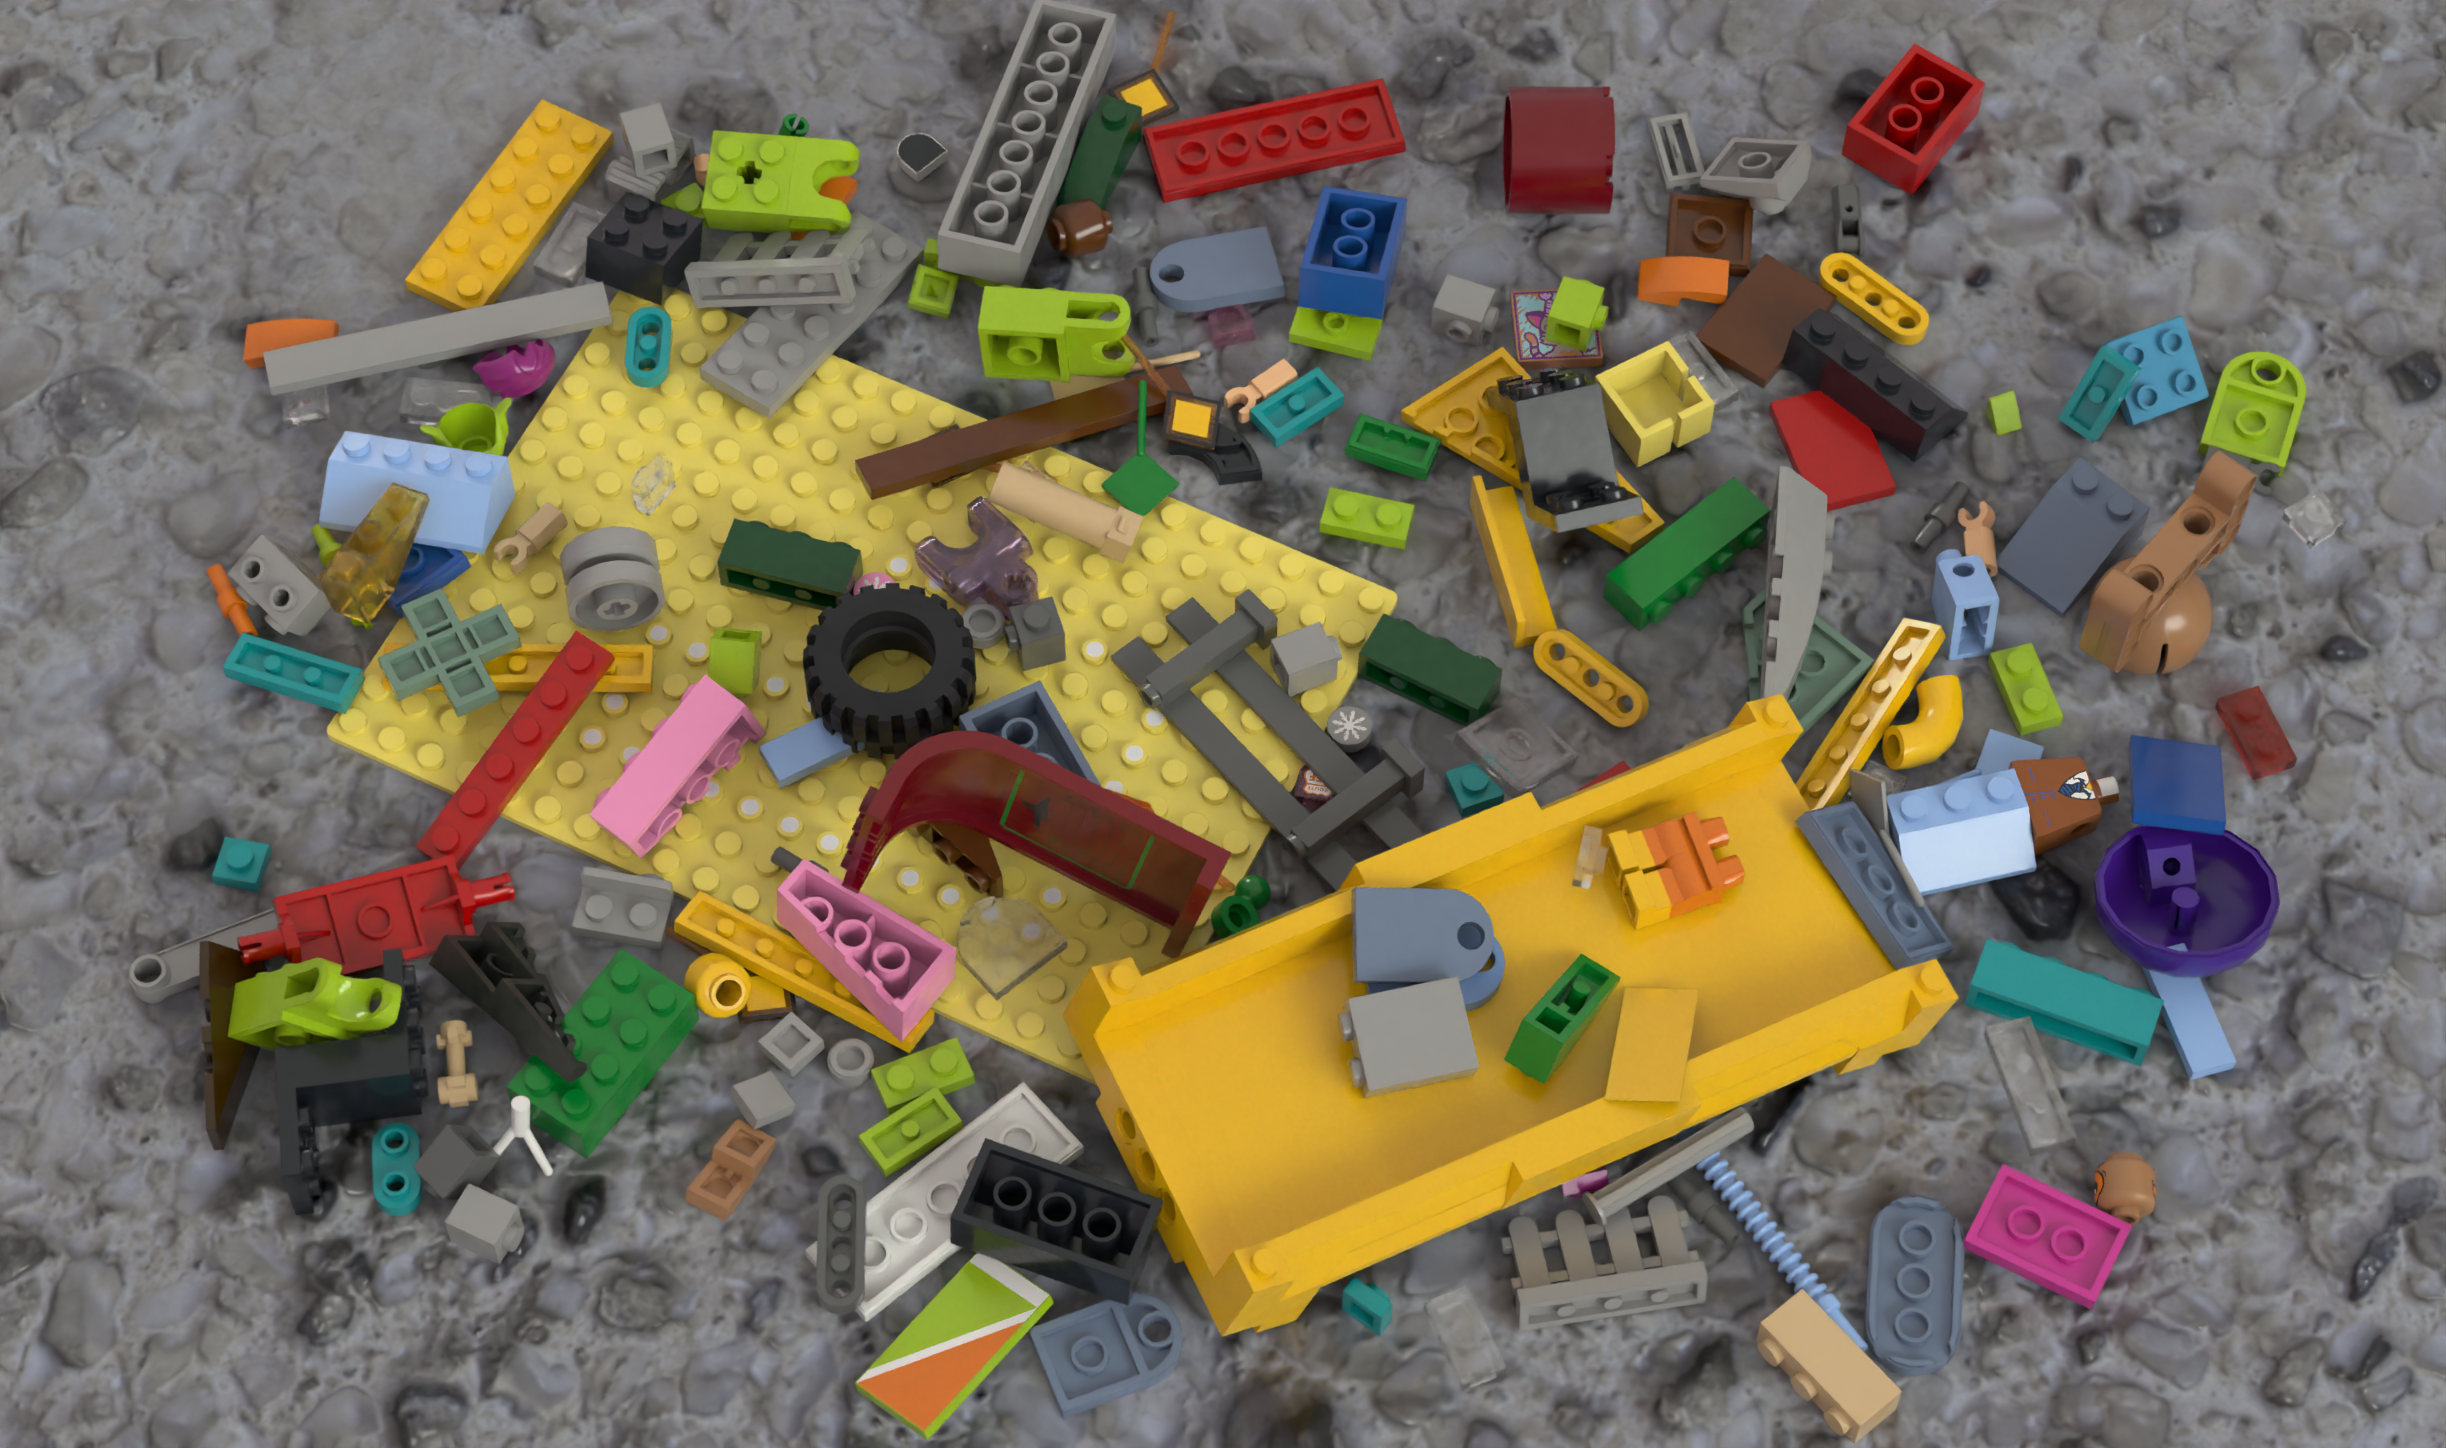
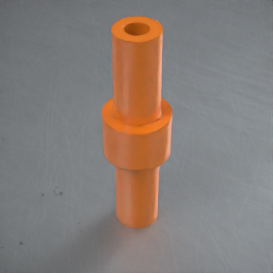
(230, 602)

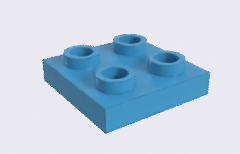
(2168, 373)

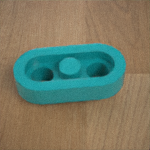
(648, 350)
(396, 1166)

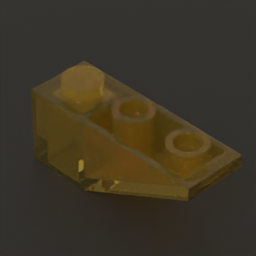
(374, 555)

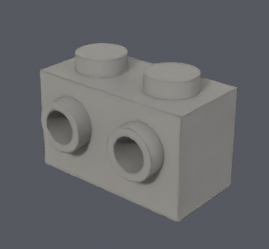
(281, 585)

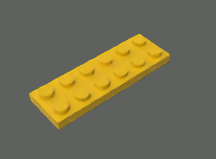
(510, 209)

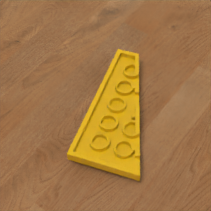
(1467, 425)

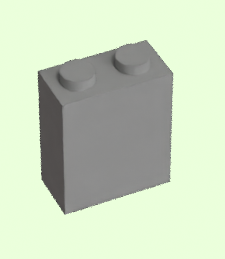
(1408, 1037)

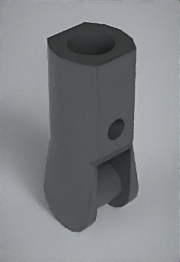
(1848, 219)

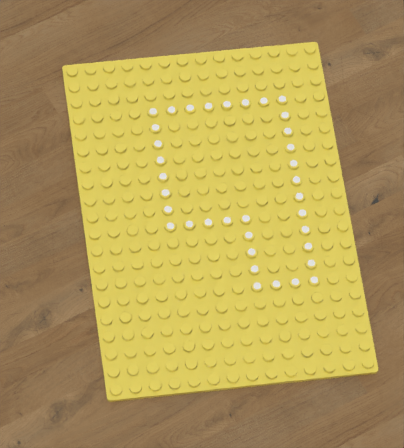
(803, 478)

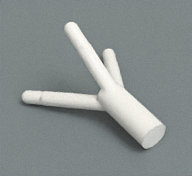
(521, 1128)

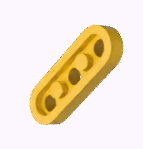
(1865, 286)
(1574, 675)

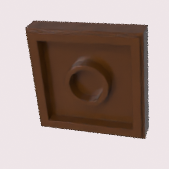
(1711, 229)

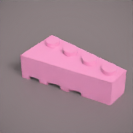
(676, 766)
(868, 947)

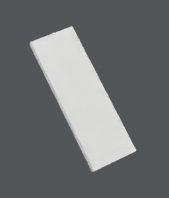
(912, 1215)

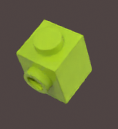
(1576, 313)
(735, 660)

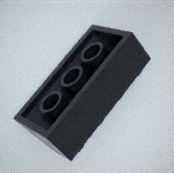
(1871, 384)
(1055, 1221)

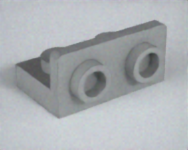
(624, 907)

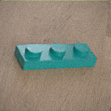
(293, 673)

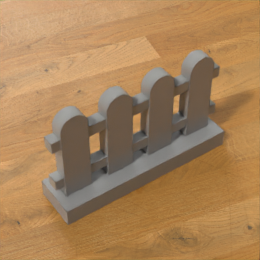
(774, 280)
(1604, 1290)

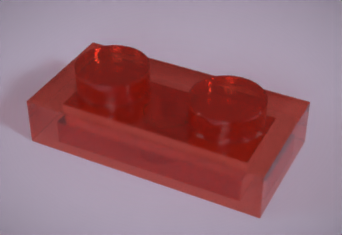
(2256, 732)

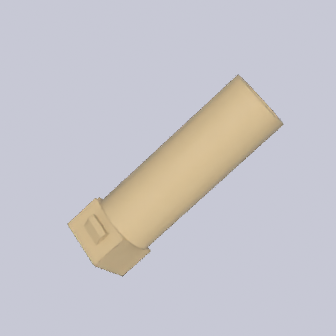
(1066, 511)

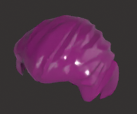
(519, 370)

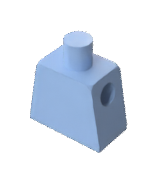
(1963, 585)

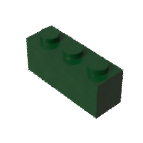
(788, 565)
(1429, 671)

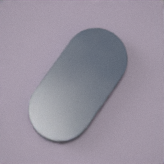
(1914, 1286)

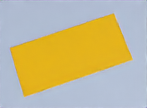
(1652, 1044)

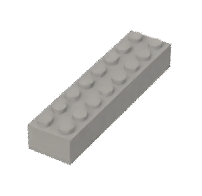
(1027, 142)

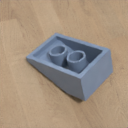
(2073, 537)

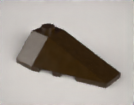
(231, 1058)

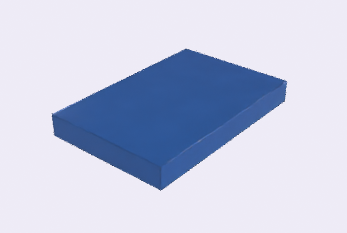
(2176, 785)

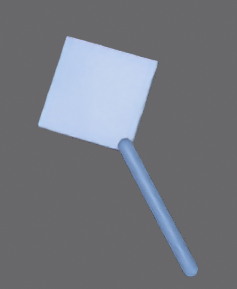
(1999, 752)

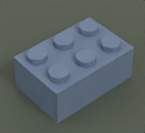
(1032, 722)

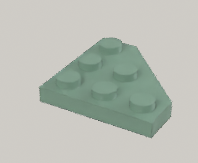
(1827, 672)

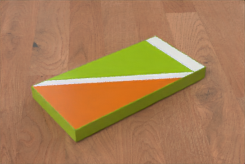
(954, 1344)

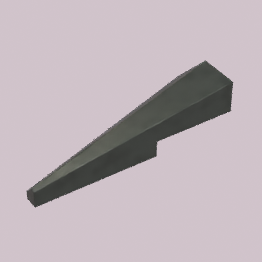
(502, 981)

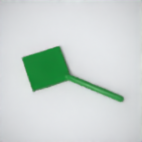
(1140, 481)

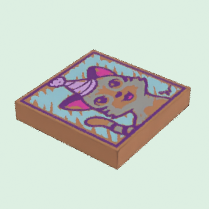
(1529, 327)

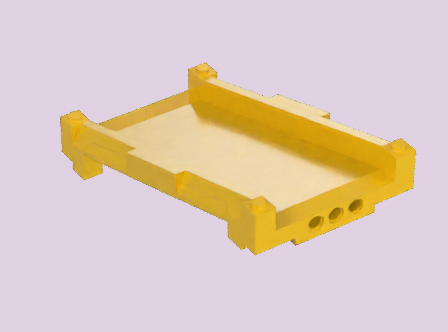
(1283, 1177)

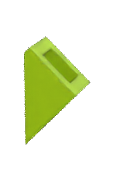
(2004, 413)

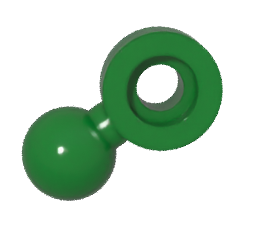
(1240, 910)

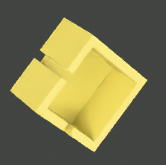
(1646, 404)

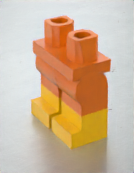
(1672, 868)

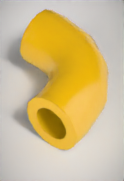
(1932, 730)

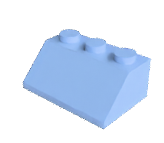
(1963, 831)

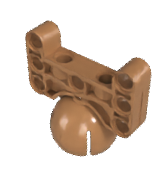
(2158, 592)

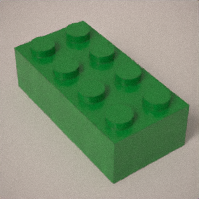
(624, 1035)

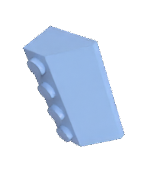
(464, 487)

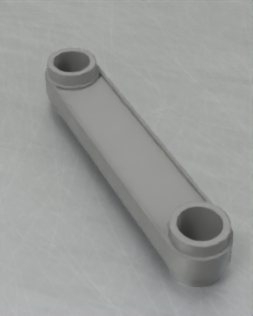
(180, 964)

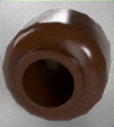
(1079, 228)

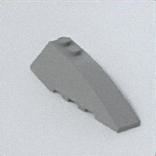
(1793, 578)

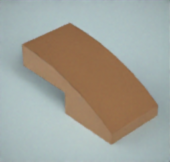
(732, 1170)

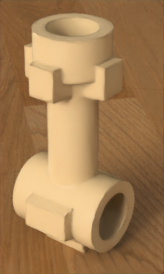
(458, 1086)

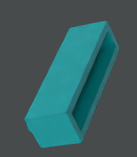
(2064, 1001)

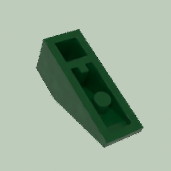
(1103, 151)

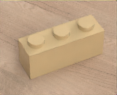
(1827, 1367)

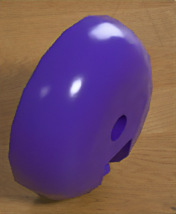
(2195, 892)

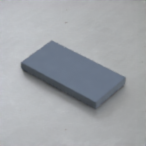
(1874, 884)

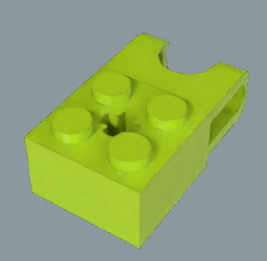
(785, 185)
(1051, 334)
(310, 1005)

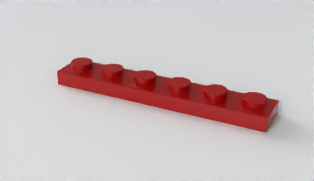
(516, 750)

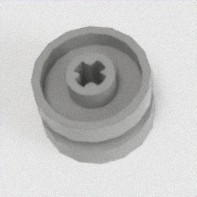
(612, 579)

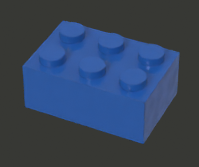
(1352, 252)

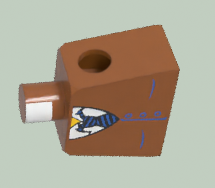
(2062, 799)

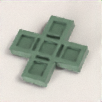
(449, 652)

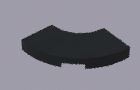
(1231, 460)

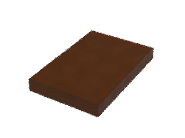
(1758, 319)

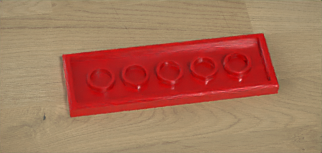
(1273, 140)

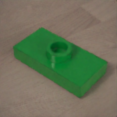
(1392, 447)

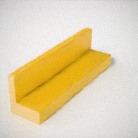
(1511, 562)

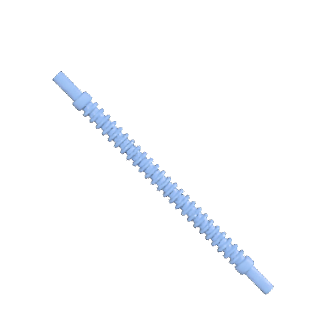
(1772, 1240)

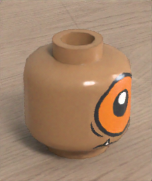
(2125, 1187)

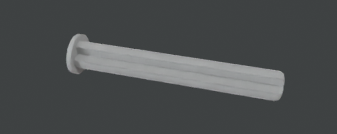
(1667, 1165)

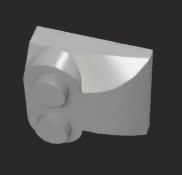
(1760, 171)

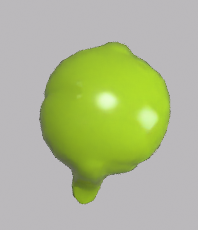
(472, 428)

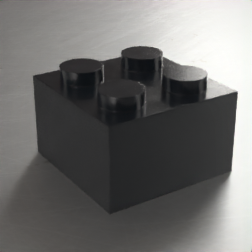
(643, 248)

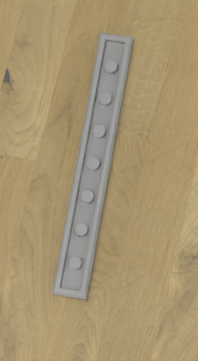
(437, 338)

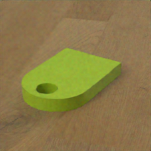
(2256, 414)

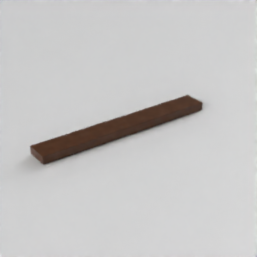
(1013, 434)

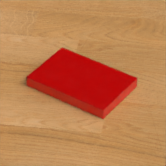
(1832, 449)

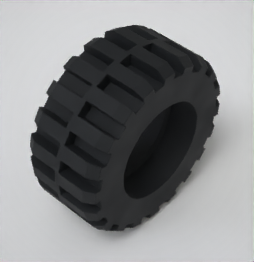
(880, 622)

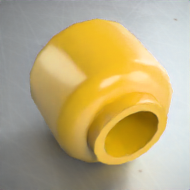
(718, 985)

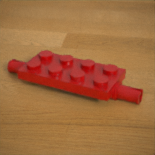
(375, 913)

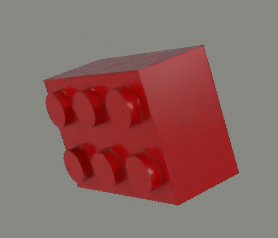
(1912, 119)

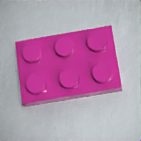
(2047, 1236)

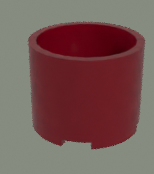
(1558, 150)

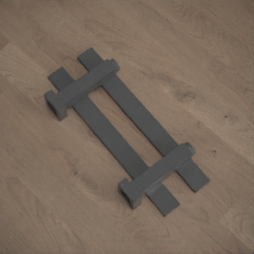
(1221, 649)

